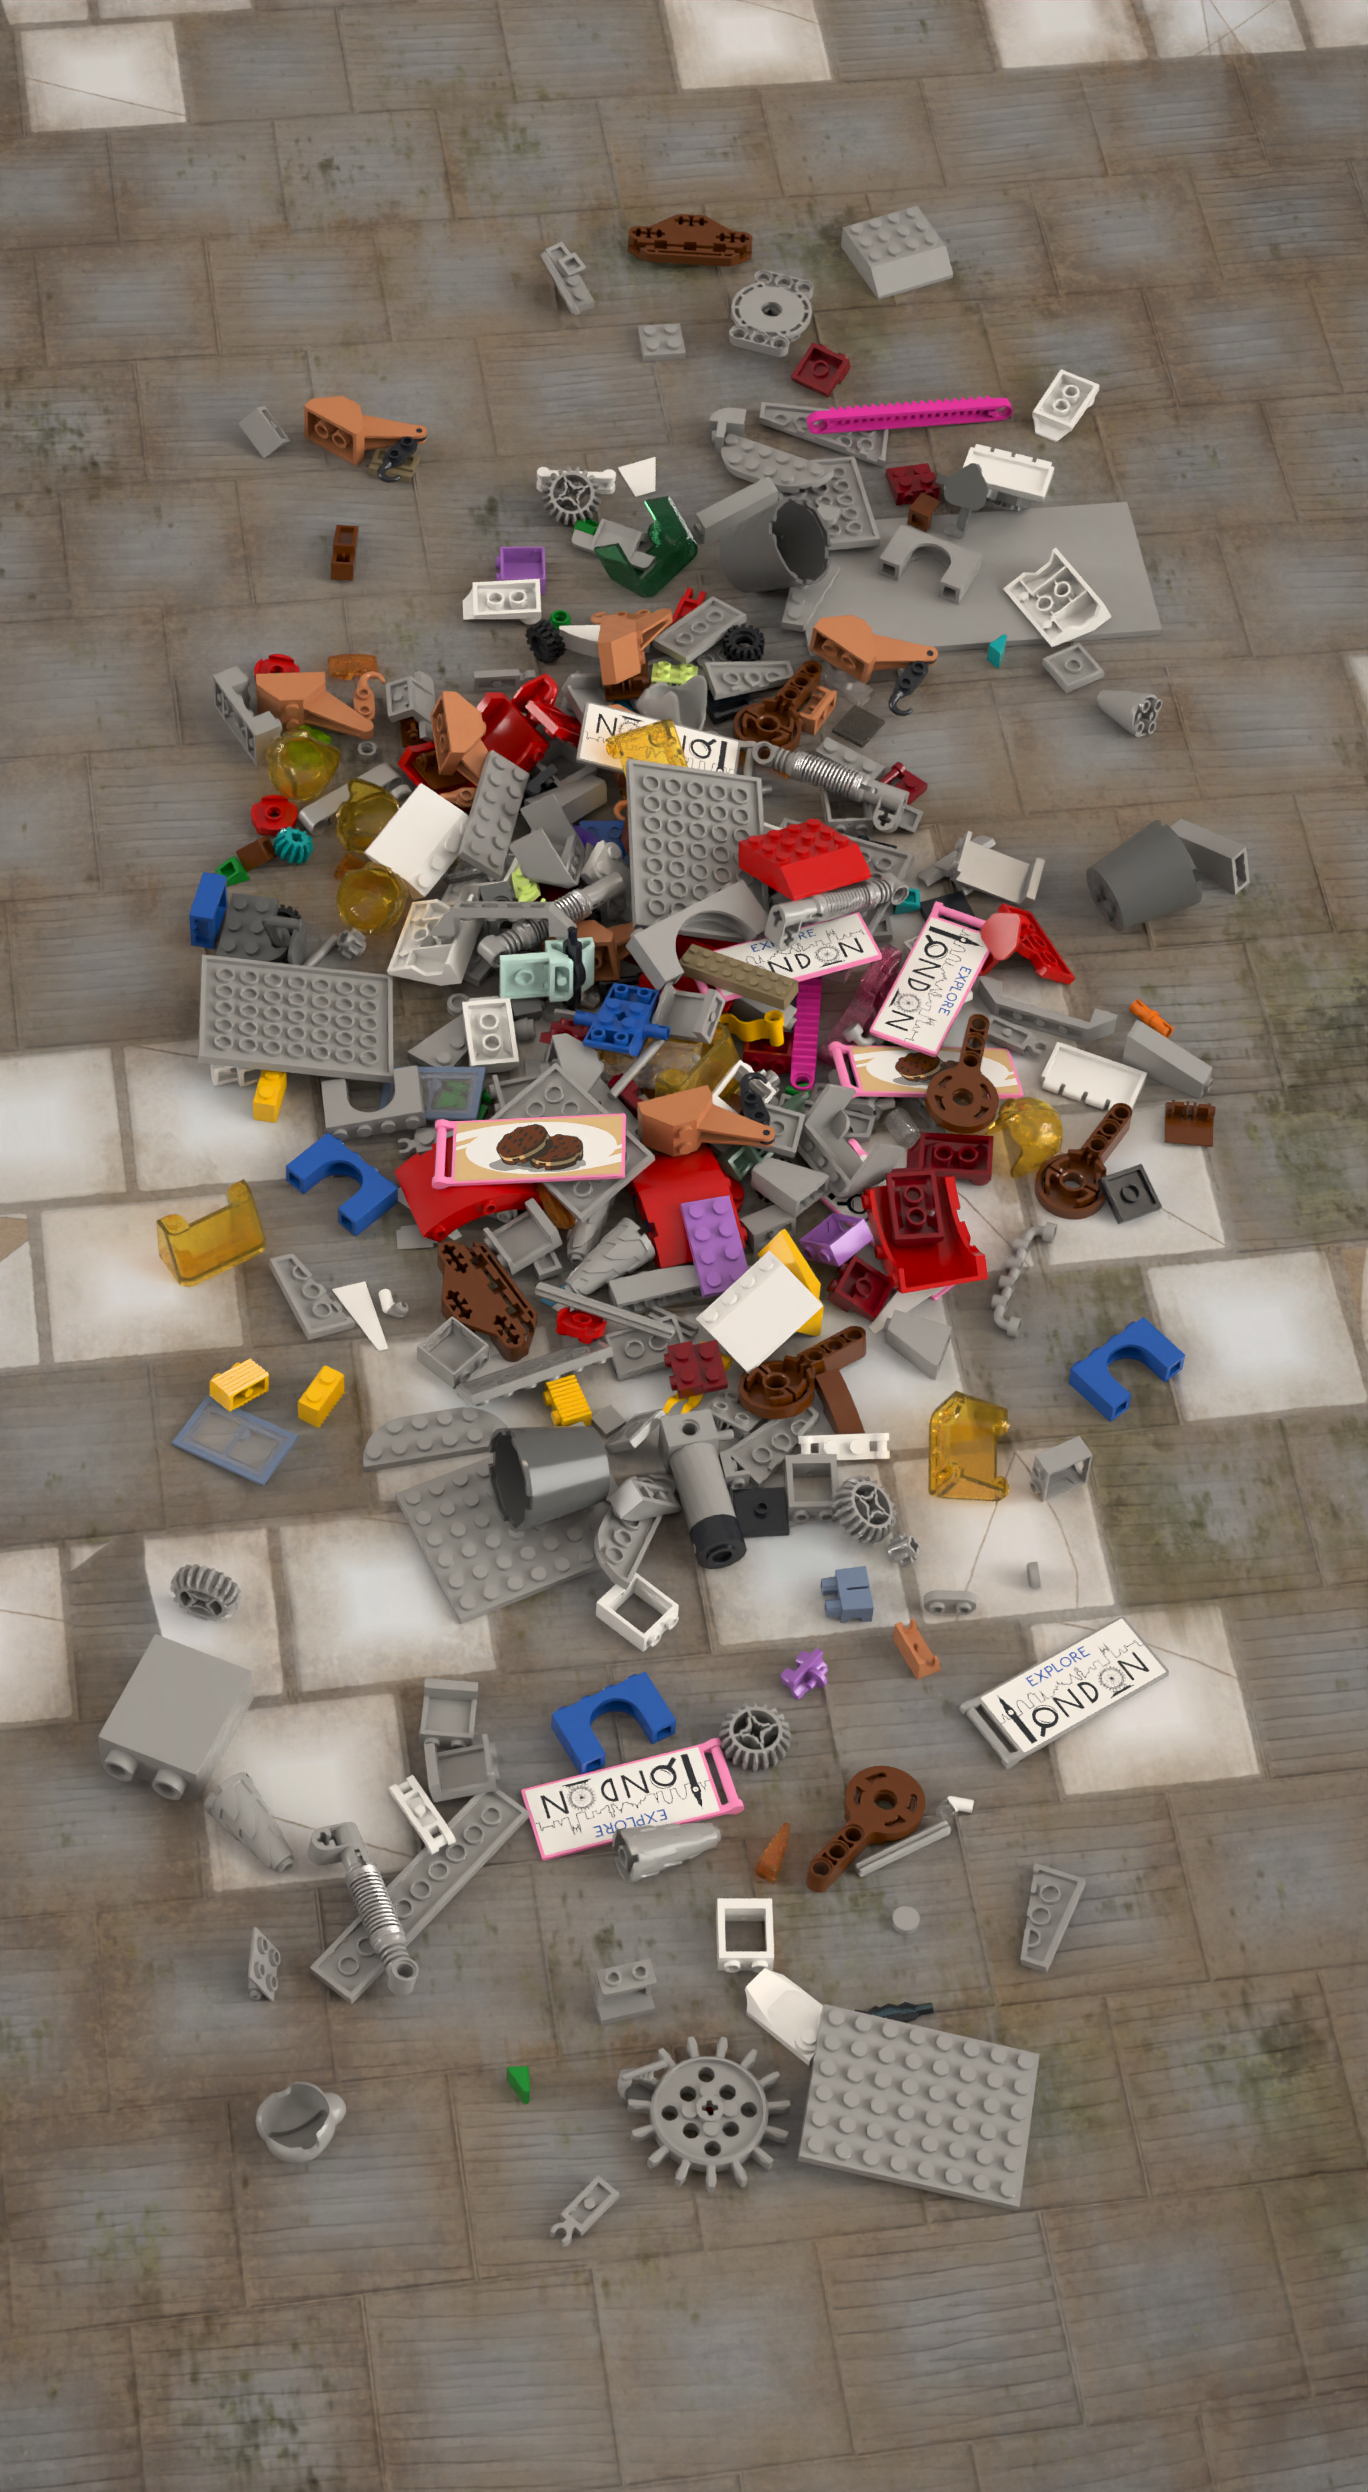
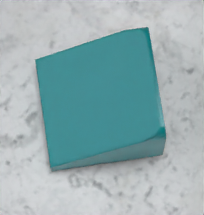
(996, 650)
(910, 904)

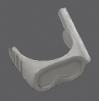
(630, 2090)

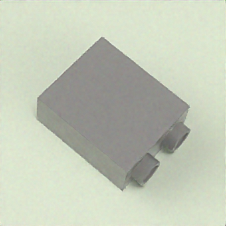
(175, 1719)

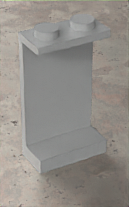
(995, 873)

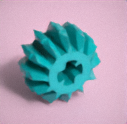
(293, 845)

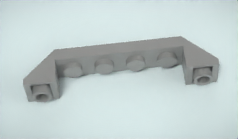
(514, 911)
(1046, 1021)

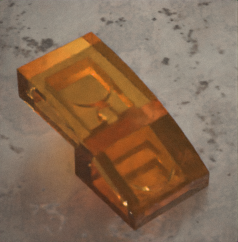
(348, 665)

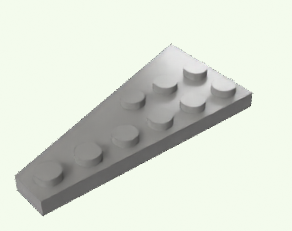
(791, 419)

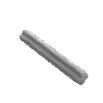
(902, 1848)

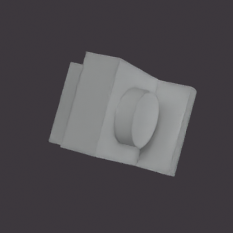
(725, 422)

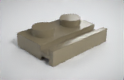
(405, 470)

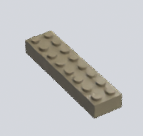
(738, 977)

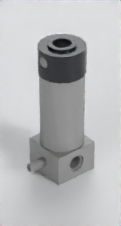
(690, 1453)

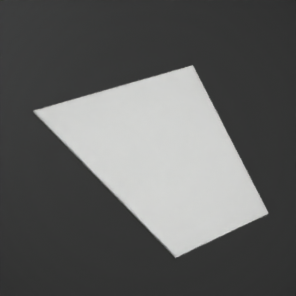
(640, 476)

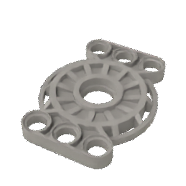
(771, 329)

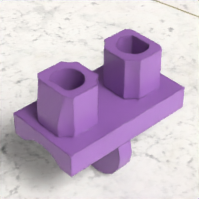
(807, 1675)

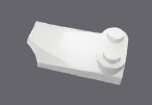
(1063, 405)
(504, 601)
(603, 861)
(490, 1034)
(785, 2012)

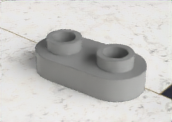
(946, 1601)

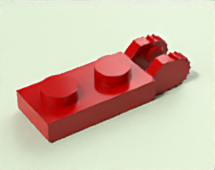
(687, 604)

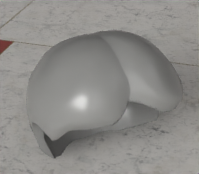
(299, 2121)

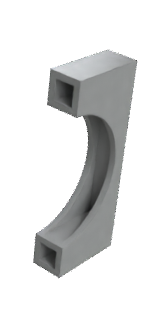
(731, 907)

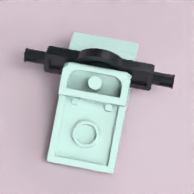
(559, 972)

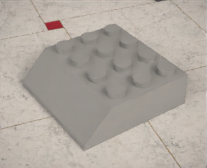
(897, 252)

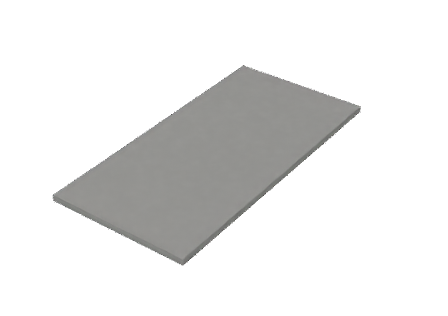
(1091, 537)

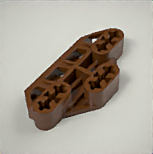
(690, 241)
(485, 1308)

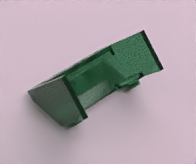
(671, 546)

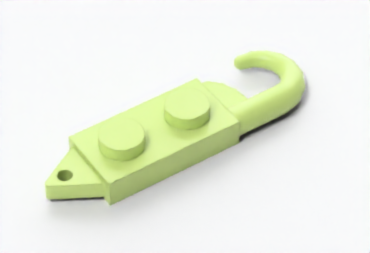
(524, 888)

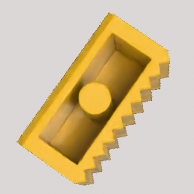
(269, 1095)
(239, 1384)
(321, 1396)
(567, 1402)

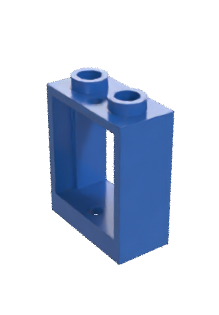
(208, 910)

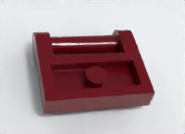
(908, 781)

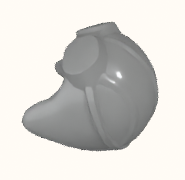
(680, 703)

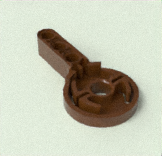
(779, 712)
(966, 1083)
(1084, 1168)
(797, 1375)
(868, 1821)

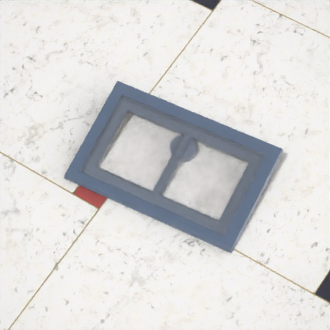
(446, 1091)
(235, 1440)

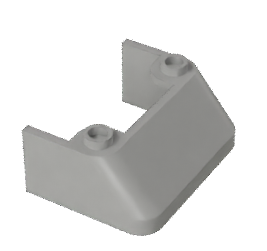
(552, 849)
(828, 1152)

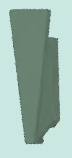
(740, 1158)

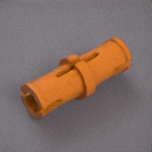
(1151, 1018)

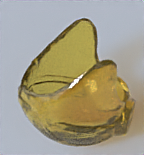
(301, 764)
(364, 814)
(371, 898)
(1034, 1127)

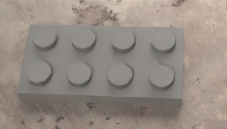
(698, 630)

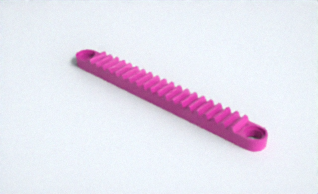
(909, 415)
(806, 1033)

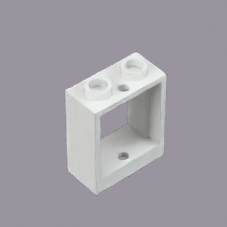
(737, 1071)
(617, 1596)
(744, 1910)

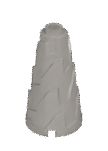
(586, 1235)
(616, 1254)
(248, 1820)
(655, 1848)

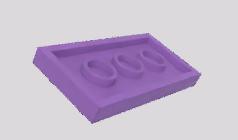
(714, 1244)

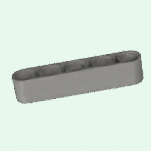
(321, 814)

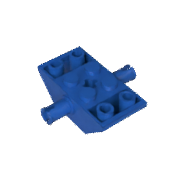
(623, 1021)

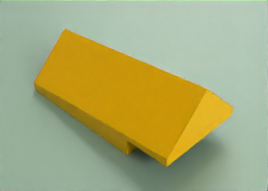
(788, 1253)

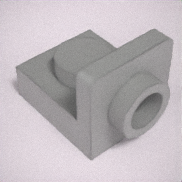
(733, 1478)

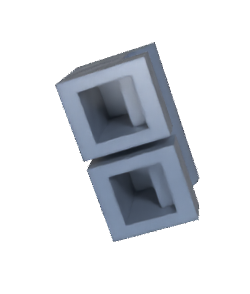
(851, 1592)

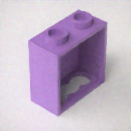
(522, 564)
(832, 1243)

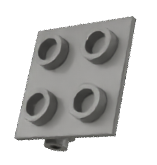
(728, 1410)
(262, 1967)

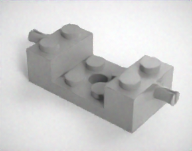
(232, 703)

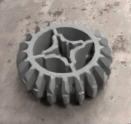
(563, 499)
(864, 1510)
(205, 1592)
(764, 1725)

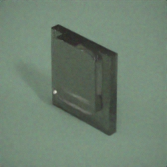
(858, 726)

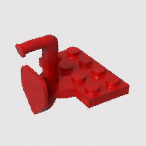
(538, 700)
(1019, 931)

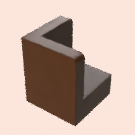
(921, 512)
(256, 853)

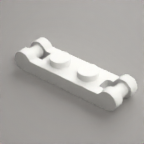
(605, 480)
(847, 1445)
(422, 1814)

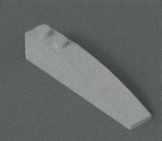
(655, 1287)

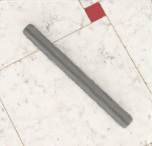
(605, 1311)

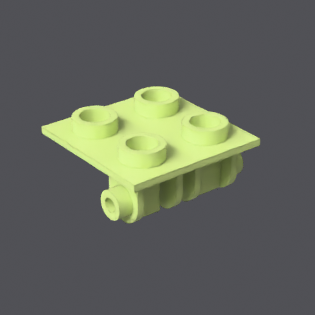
(669, 673)

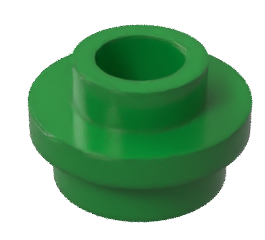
(560, 618)

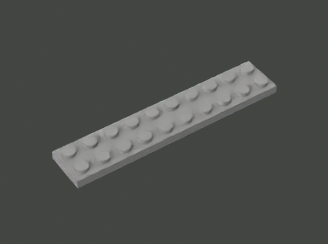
(423, 1889)

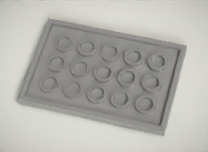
(845, 491)
(560, 1095)

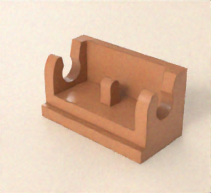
(817, 710)
(915, 1650)

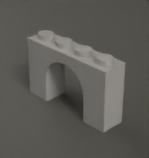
(913, 545)
(402, 1113)

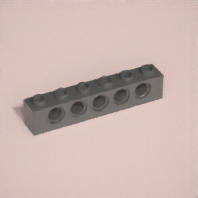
(520, 1007)

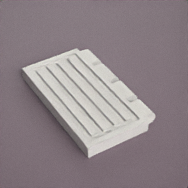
(1012, 475)
(1091, 1077)

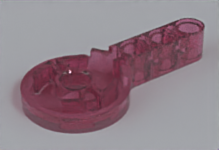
(870, 994)

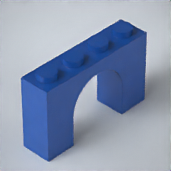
(332, 1157)
(1137, 1342)
(633, 1696)

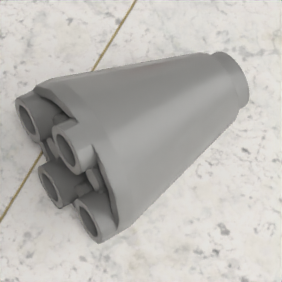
(1131, 709)

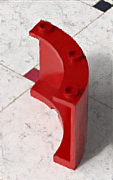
(506, 734)
(667, 1185)
(445, 1210)
(925, 1266)

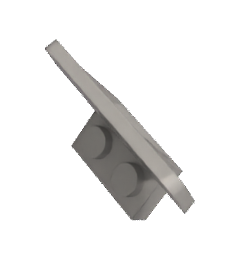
(571, 289)
(612, 533)
(412, 698)
(941, 868)

